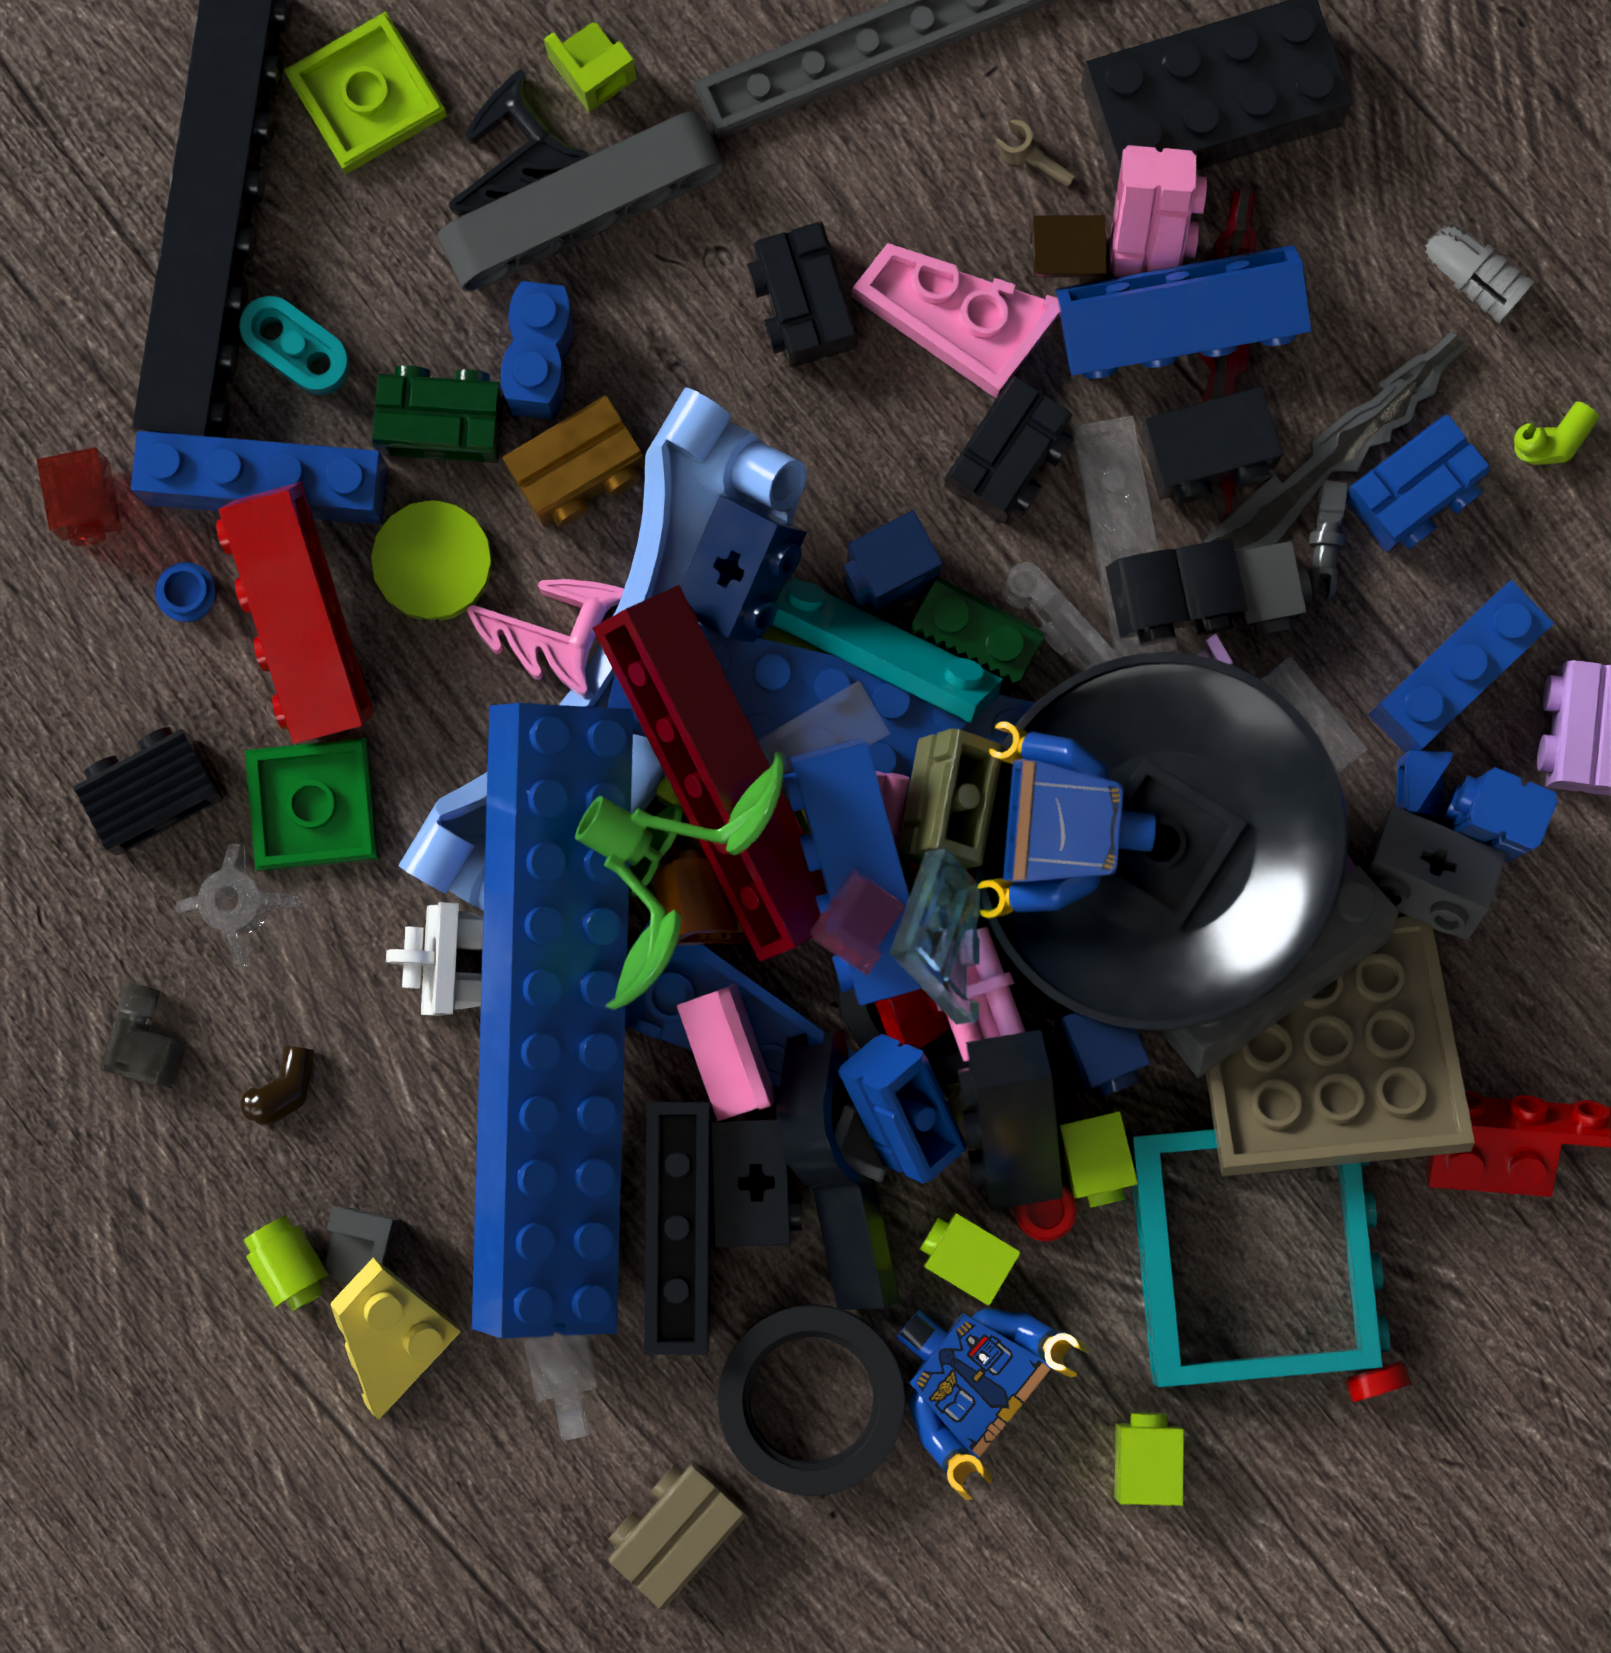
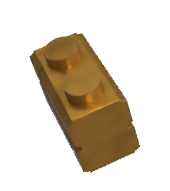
(576, 463)

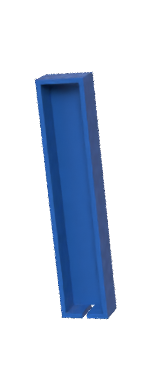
(545, 1034)

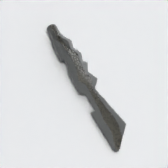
(1339, 449)

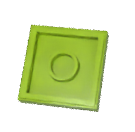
(365, 92)

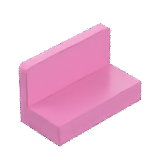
(727, 1052)

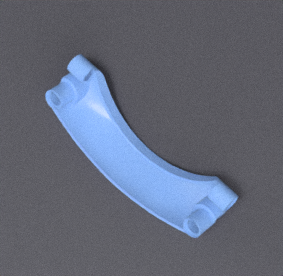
(686, 471)

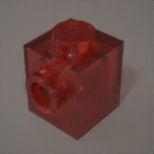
(79, 496)

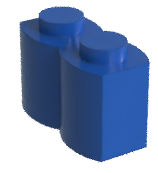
(542, 338)

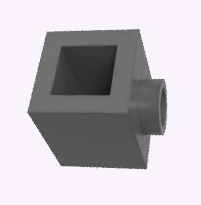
(1272, 588)

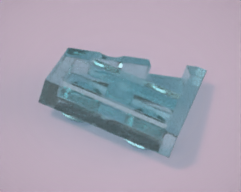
(941, 934)

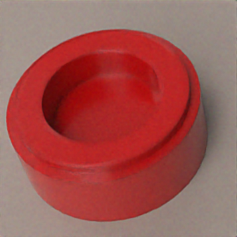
(1047, 1219)
(1377, 1381)

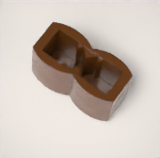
(695, 892)

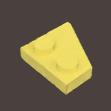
(389, 1334)

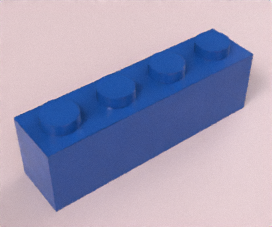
(1184, 311)
(217, 470)
(849, 833)

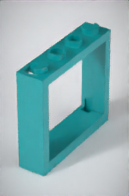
(1158, 1291)

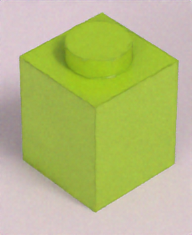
(1097, 1158)
(968, 1257)
(1149, 1461)

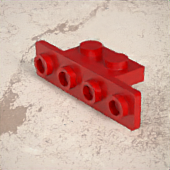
(1519, 1144)

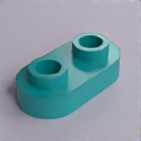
(296, 347)

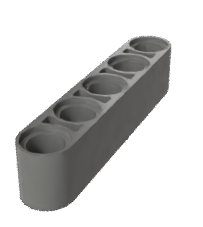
(581, 201)

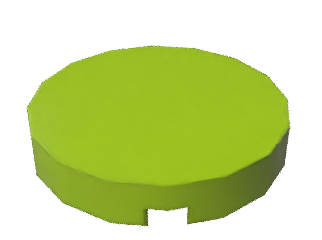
(431, 560)

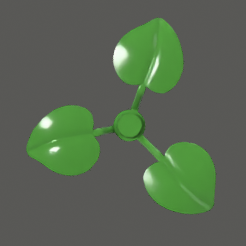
(643, 842)

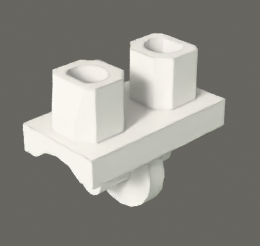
(442, 986)

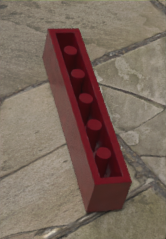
(711, 763)

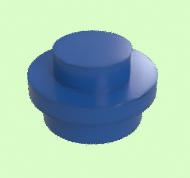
(185, 592)

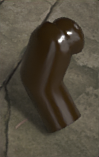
(284, 1093)

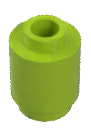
(286, 1264)

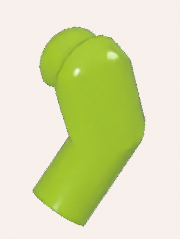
(1558, 443)

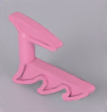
(564, 653)

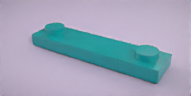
(885, 650)

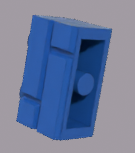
(1417, 484)
(1501, 812)
(902, 1108)

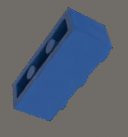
(1461, 668)

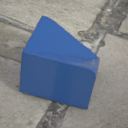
(1421, 782)

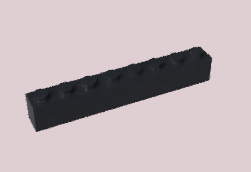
(210, 217)

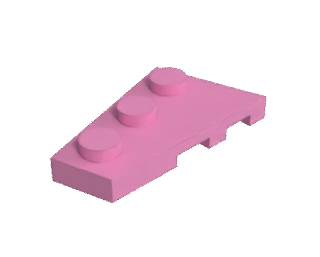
(961, 319)

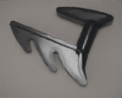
(541, 154)

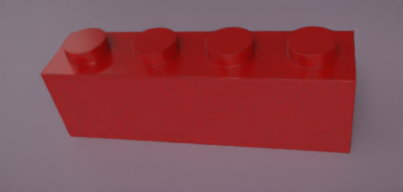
(294, 613)

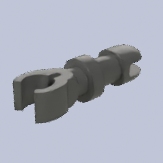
(1327, 537)

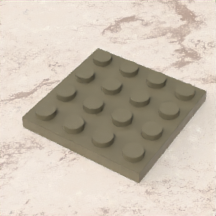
(1350, 1071)

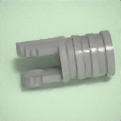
(1478, 271)

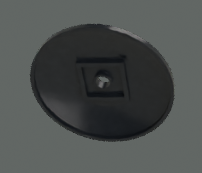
(1254, 857)

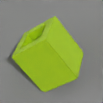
(591, 64)

